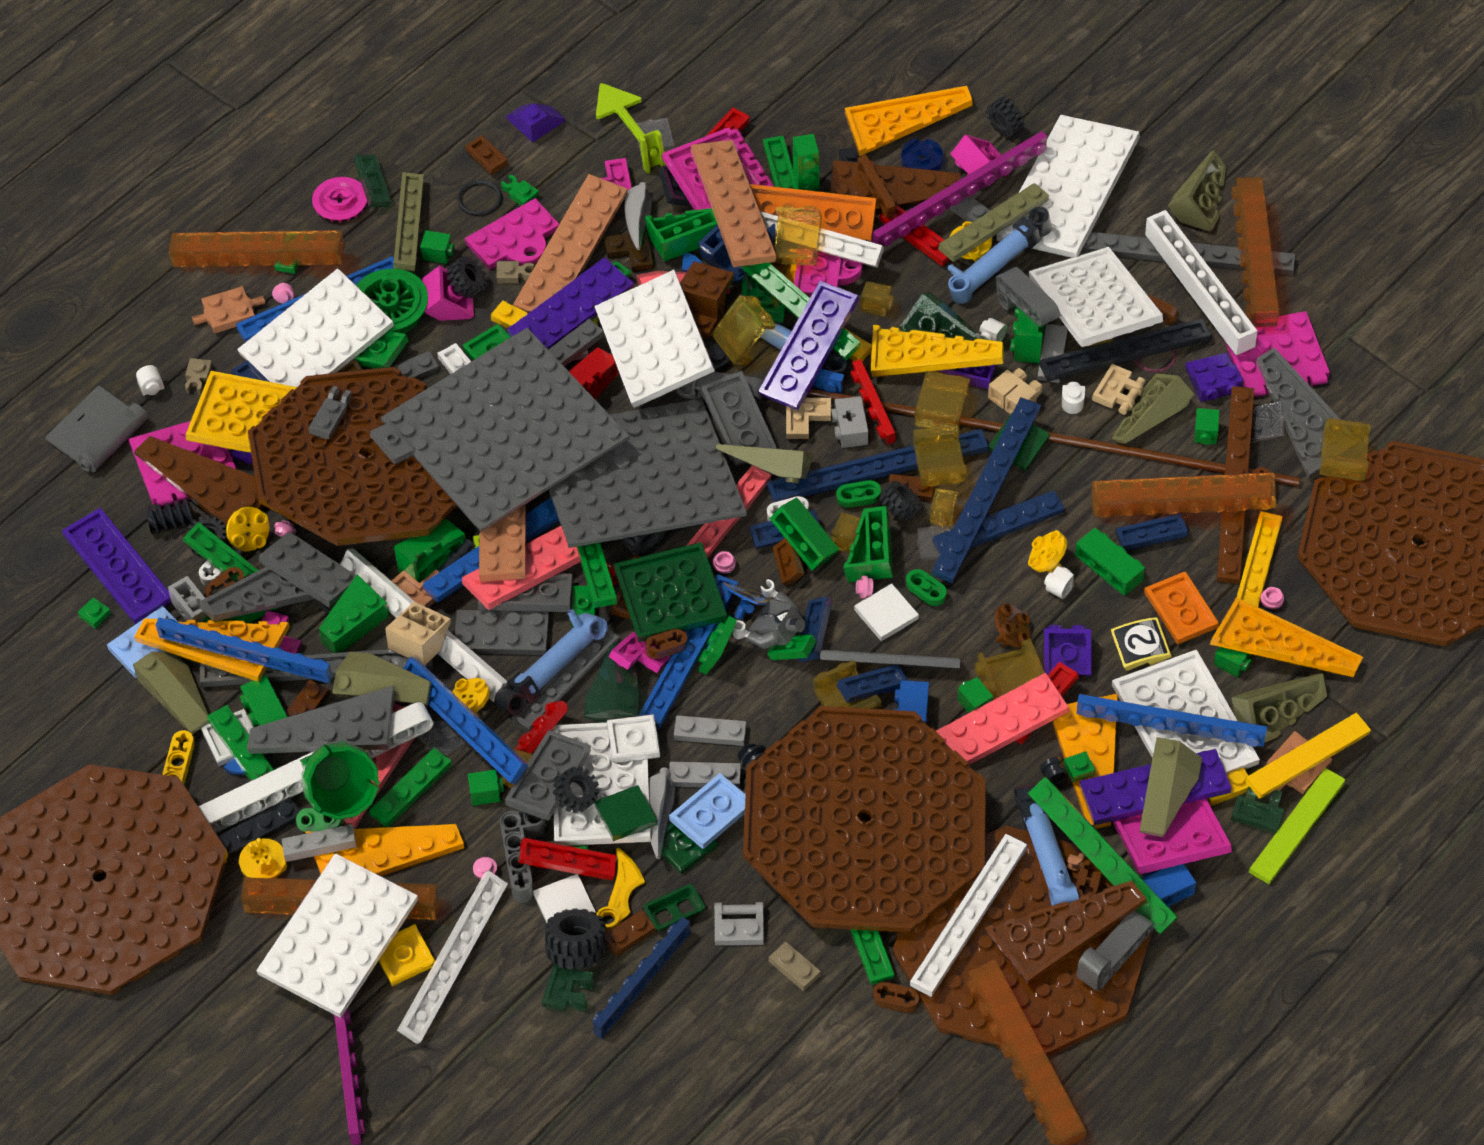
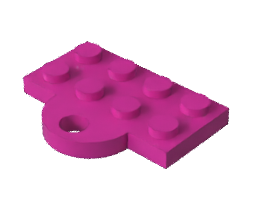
(514, 236)
(828, 270)

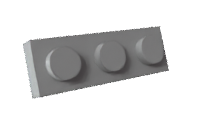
(710, 730)
(700, 773)
(318, 843)

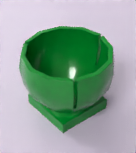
(339, 780)

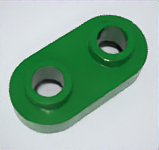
(858, 494)
(928, 587)
(317, 821)

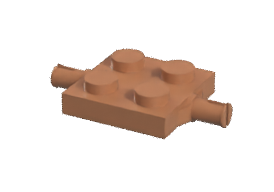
(227, 309)
(1306, 779)

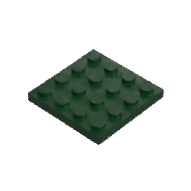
(670, 591)

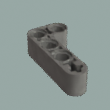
(1019, 290)
(693, 391)
(513, 836)
(1099, 965)

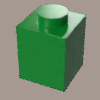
(436, 247)
(1206, 426)
(1232, 661)
(973, 695)
(485, 787)

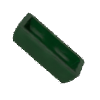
(669, 903)

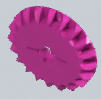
(328, 193)

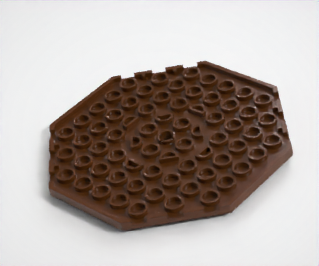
(328, 481)
(1364, 550)
(851, 874)
(156, 890)
(1055, 1004)

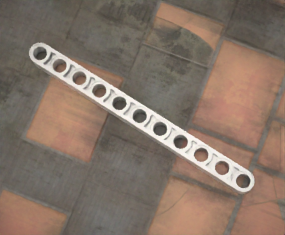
(287, 780)

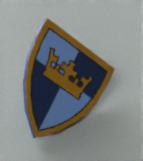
(746, 597)

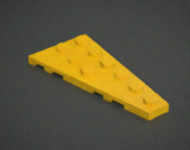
(922, 351)

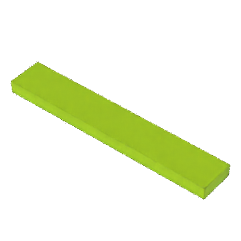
(1297, 826)

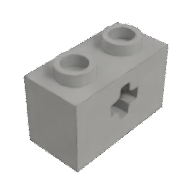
(851, 422)
(187, 599)

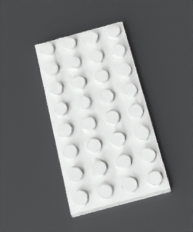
(1079, 175)

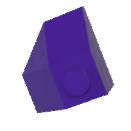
(535, 120)

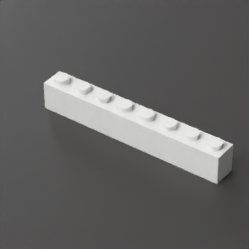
(1201, 282)

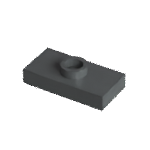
(391, 443)

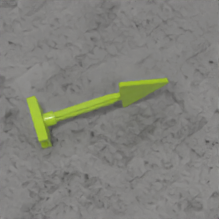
(616, 101)

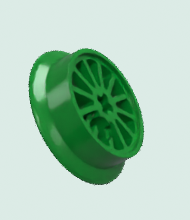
(394, 303)

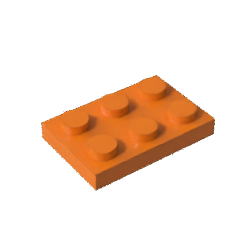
(1181, 607)

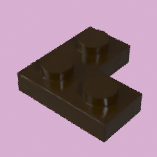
(622, 245)

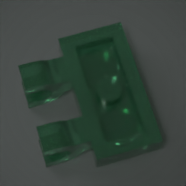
(1259, 814)
(560, 987)

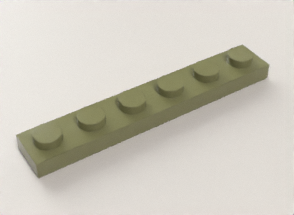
(408, 221)
(993, 222)

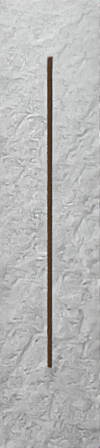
(1066, 439)

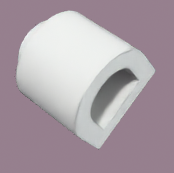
(993, 330)
(149, 380)
(1073, 397)
(1059, 582)

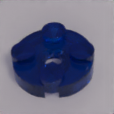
(916, 148)

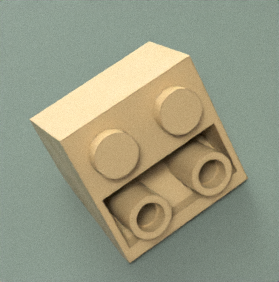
(417, 632)

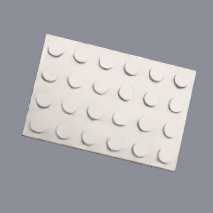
(1096, 296)
(317, 333)
(654, 338)
(1186, 687)
(587, 826)
(337, 935)

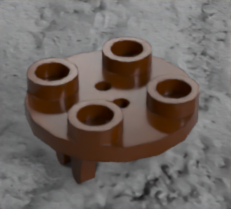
(1011, 625)

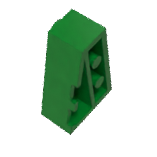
(679, 233)
(1028, 339)
(872, 547)
(425, 554)
(353, 616)

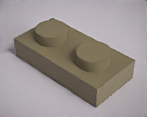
(794, 966)

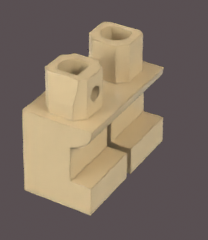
(1009, 388)

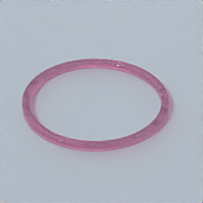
(1158, 370)

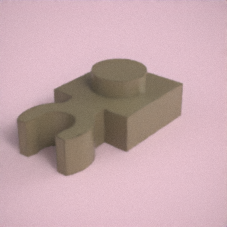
(511, 271)
(196, 373)

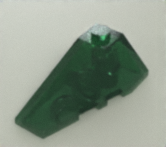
(935, 316)
(612, 692)

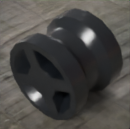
(1054, 771)

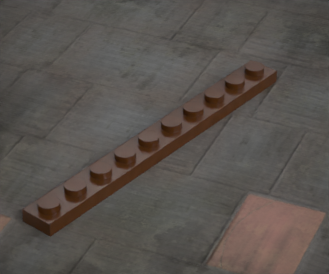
(1236, 463)

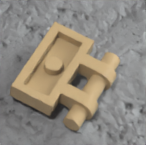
(1112, 386)

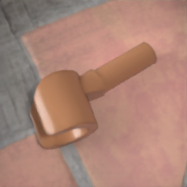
(1075, 862)

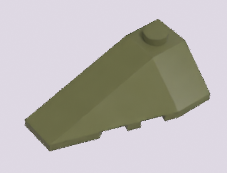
(1199, 196)
(1159, 400)
(783, 463)
(368, 673)
(173, 686)
(1279, 704)
(1171, 778)

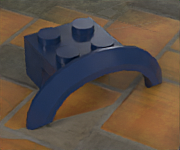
(715, 252)

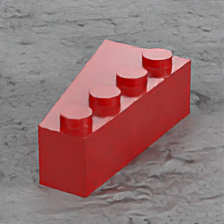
(595, 372)

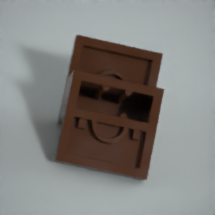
(705, 293)

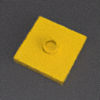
(406, 956)

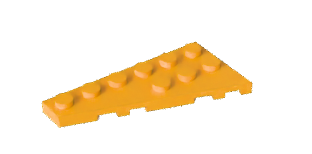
(892, 119)
(264, 633)
(1269, 636)
(1091, 735)
(397, 847)

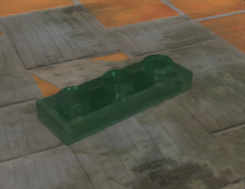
(372, 180)

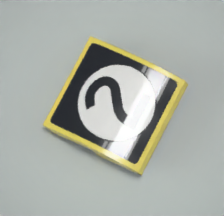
(1141, 643)

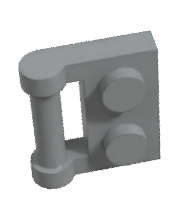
(739, 930)

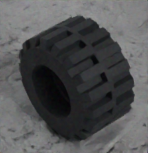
(575, 938)

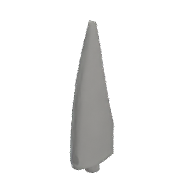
(637, 206)
(661, 803)

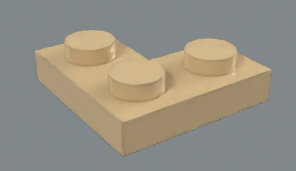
(810, 410)

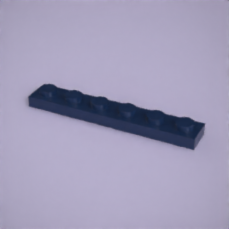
(1011, 519)
(636, 983)

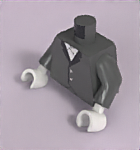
(775, 623)

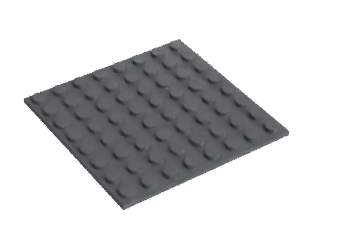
(505, 429)
(653, 481)

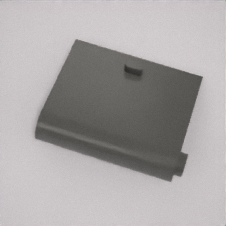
(96, 428)

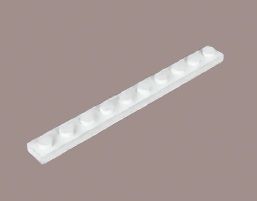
(451, 650)

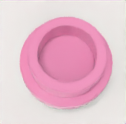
(283, 292)
(284, 527)
(724, 562)
(864, 587)
(1272, 598)
(483, 865)

